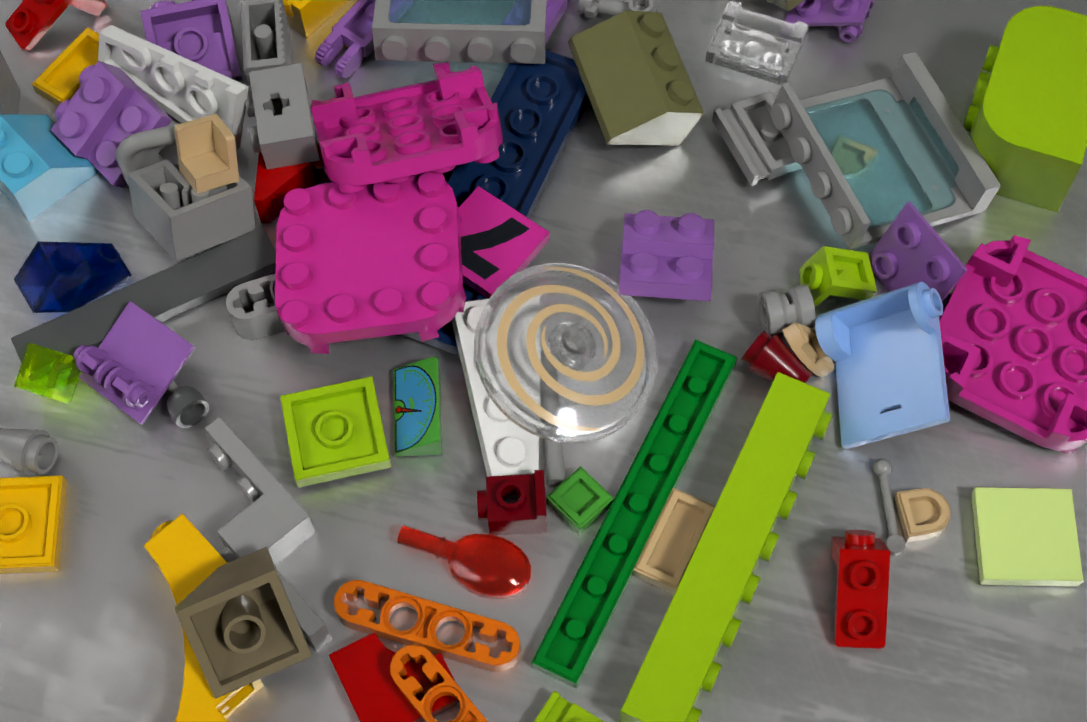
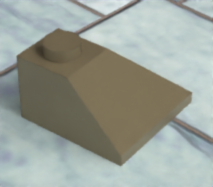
(242, 624)

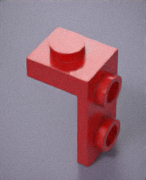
(35, 18)
(861, 589)

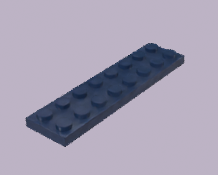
(536, 117)

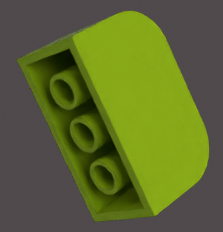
(1034, 106)

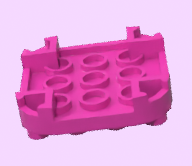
(407, 129)
(368, 261)
(1019, 344)

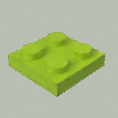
(335, 432)

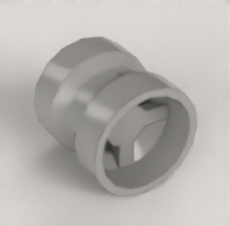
(784, 309)

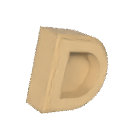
(921, 513)

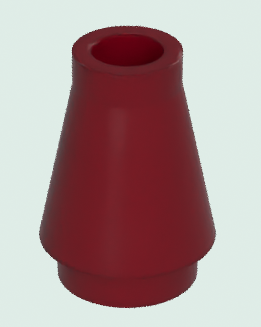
(771, 355)

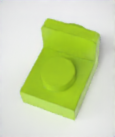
(838, 274)

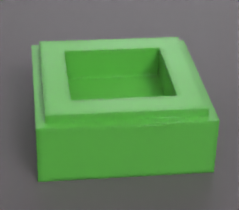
(579, 500)

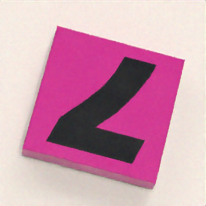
(495, 241)

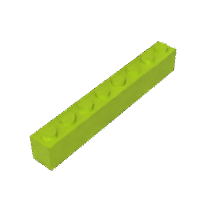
(727, 554)

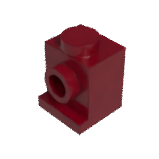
(521, 517)

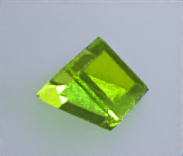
(48, 373)

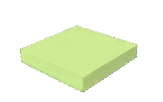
(1026, 537)

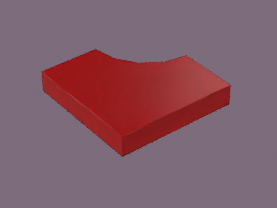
(370, 687)

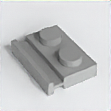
(754, 139)

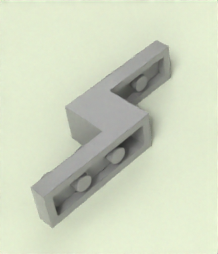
(270, 521)

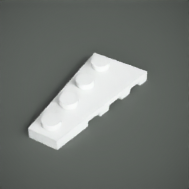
(174, 82)
(503, 444)

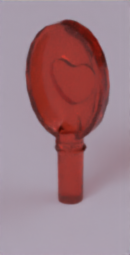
(477, 562)

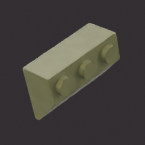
(636, 80)

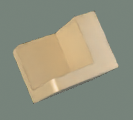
(206, 153)

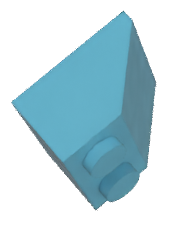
(37, 164)

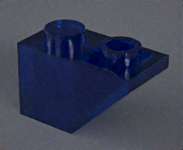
(69, 275)

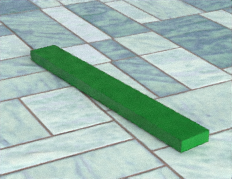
(633, 515)

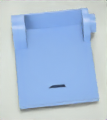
(887, 361)

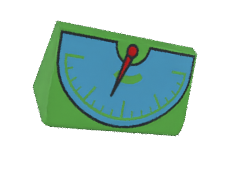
(418, 409)

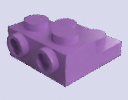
(195, 31)
(103, 115)
(667, 256)

